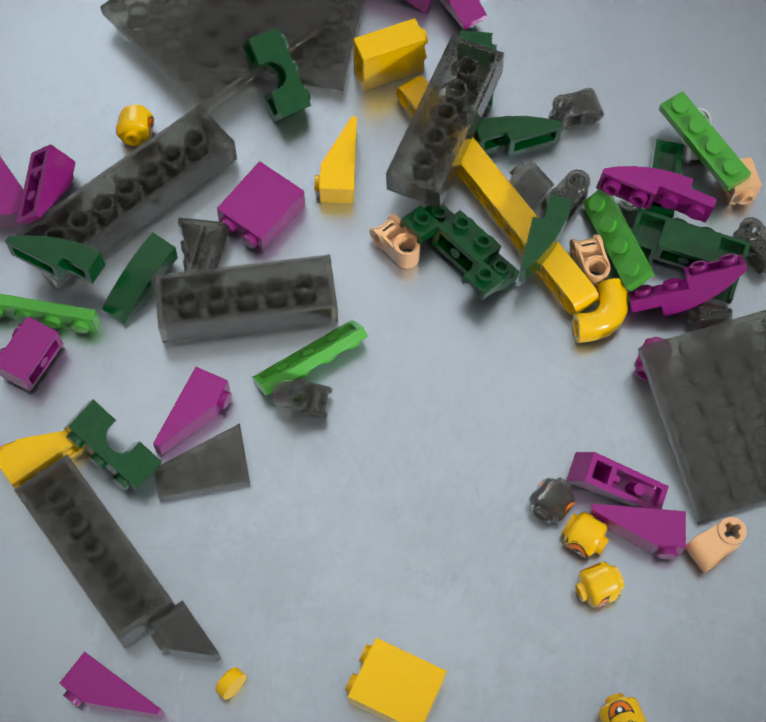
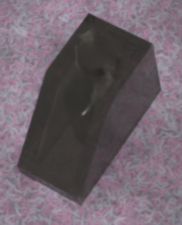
(183, 635)

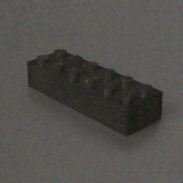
(445, 121)
(245, 298)
(95, 550)

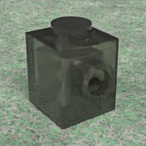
(530, 182)

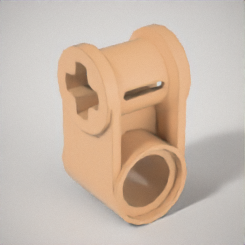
(394, 239)
(591, 257)
(713, 545)

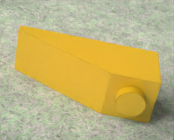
(338, 168)
(34, 454)

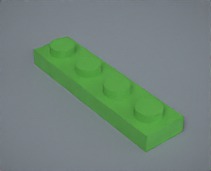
(704, 141)
(618, 240)
(49, 313)
(316, 353)

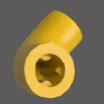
(608, 315)

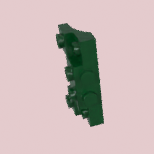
(684, 243)
(464, 246)

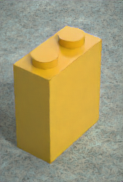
(389, 54)
(394, 684)

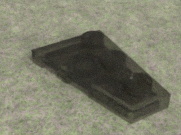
(205, 468)

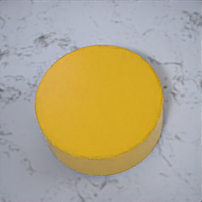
(230, 683)

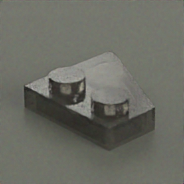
(202, 243)

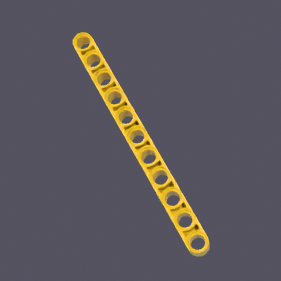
(511, 213)

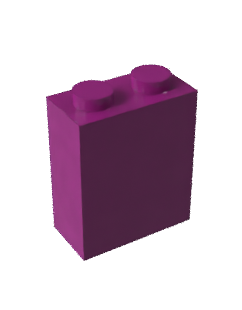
(261, 206)

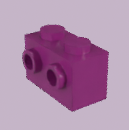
(29, 353)

